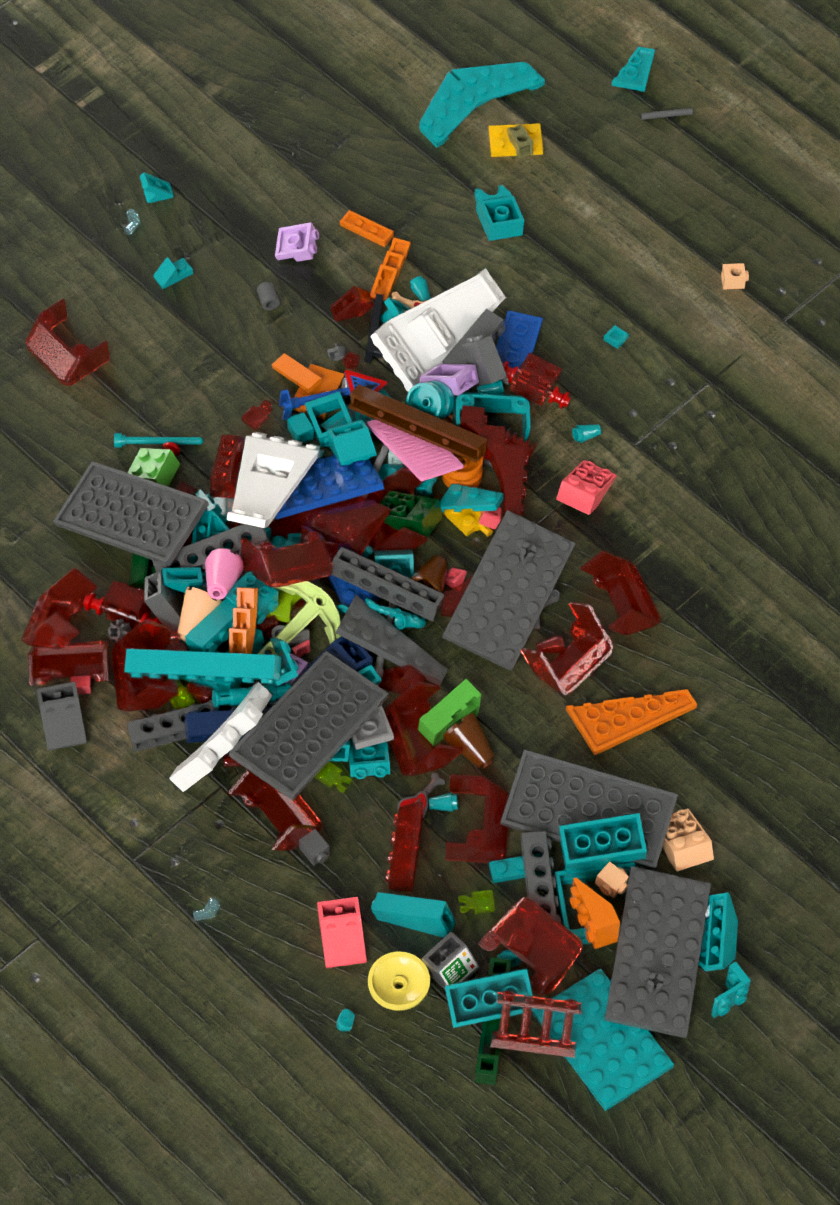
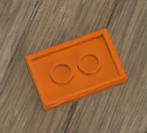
(330, 381)

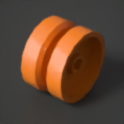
(468, 476)

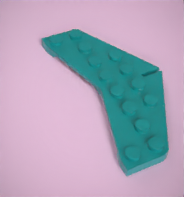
(470, 88)

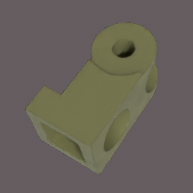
(521, 141)

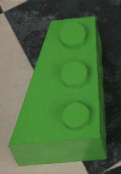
(456, 705)

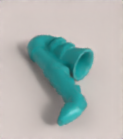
(402, 618)

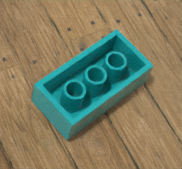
(602, 842)
(477, 998)

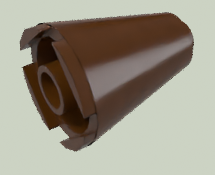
(432, 573)
(472, 739)

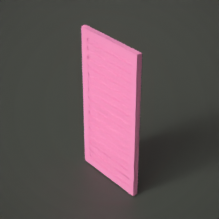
(416, 454)

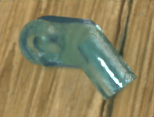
(134, 221)

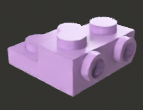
(297, 242)

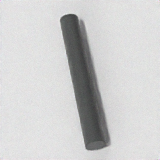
(667, 113)

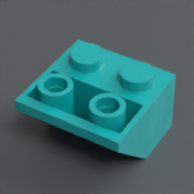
(351, 442)

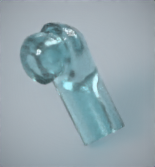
(209, 910)

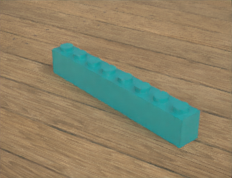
(214, 627)
(203, 665)

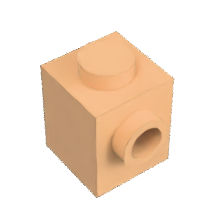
(612, 880)

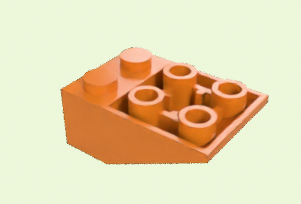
(595, 915)

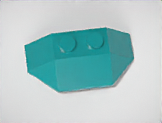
(208, 526)
(719, 933)

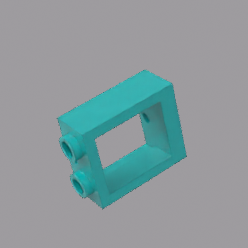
(324, 405)

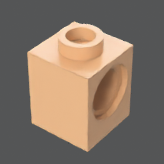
(734, 276)

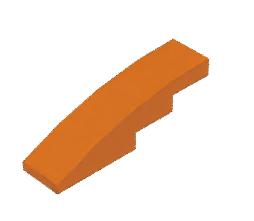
(390, 269)
(244, 621)

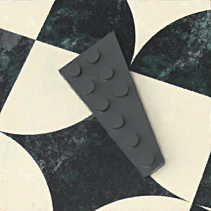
(381, 637)

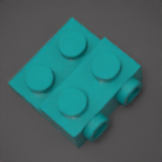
(369, 760)

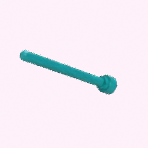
(121, 440)

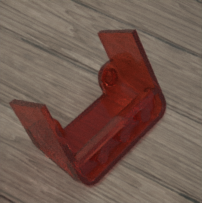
(64, 363)
(388, 537)
(290, 563)
(626, 592)
(51, 615)
(580, 658)
(74, 660)
(411, 748)
(290, 818)
(490, 842)

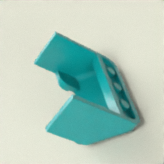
(496, 404)

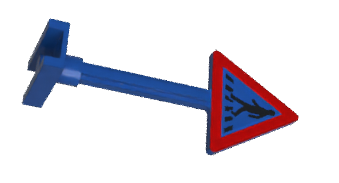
(353, 380)

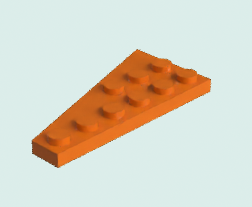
(624, 718)

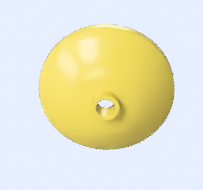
(395, 970)

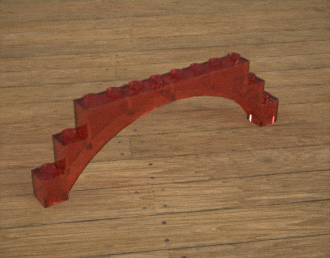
(508, 465)

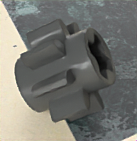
(118, 629)

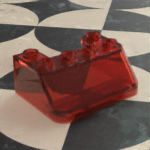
(144, 692)

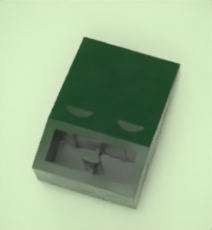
(412, 512)

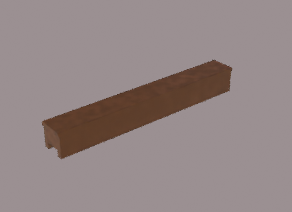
(418, 423)

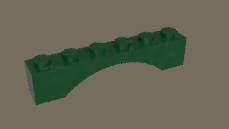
(489, 1056)

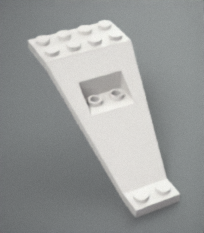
(429, 331)
(269, 476)

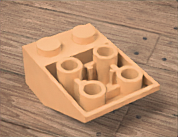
(686, 841)

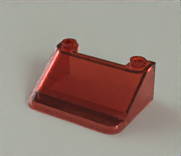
(551, 950)

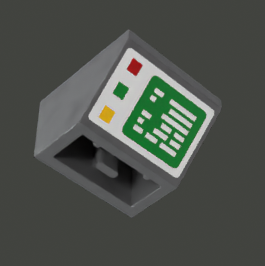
(450, 961)

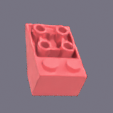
(585, 487)
(341, 932)

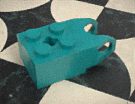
(499, 214)

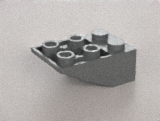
(61, 716)

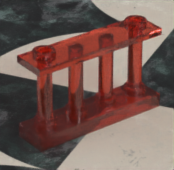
(543, 1043)

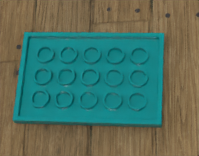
(608, 1055)

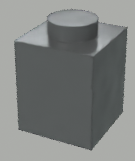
(314, 847)

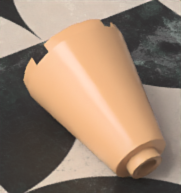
(195, 608)

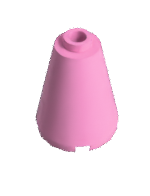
(222, 572)

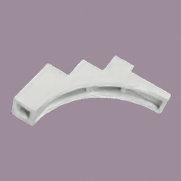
(223, 740)

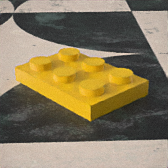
(501, 145)

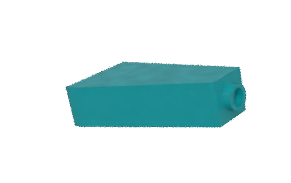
(414, 913)

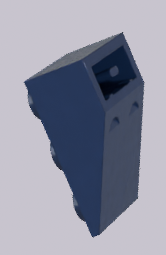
(349, 653)

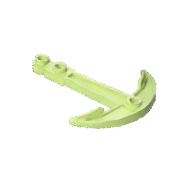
(308, 612)

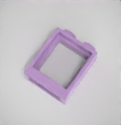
(456, 376)

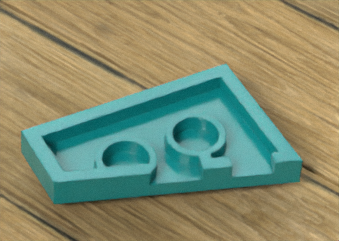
(636, 71)
(465, 497)

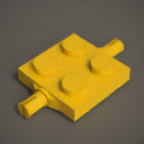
(467, 521)

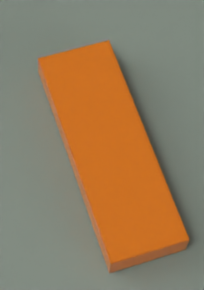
(366, 228)
(297, 373)

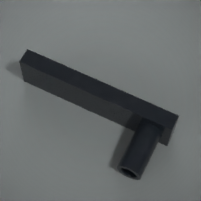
(371, 349)

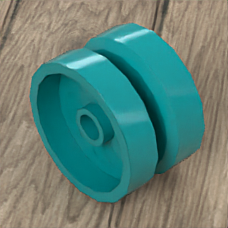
(431, 398)

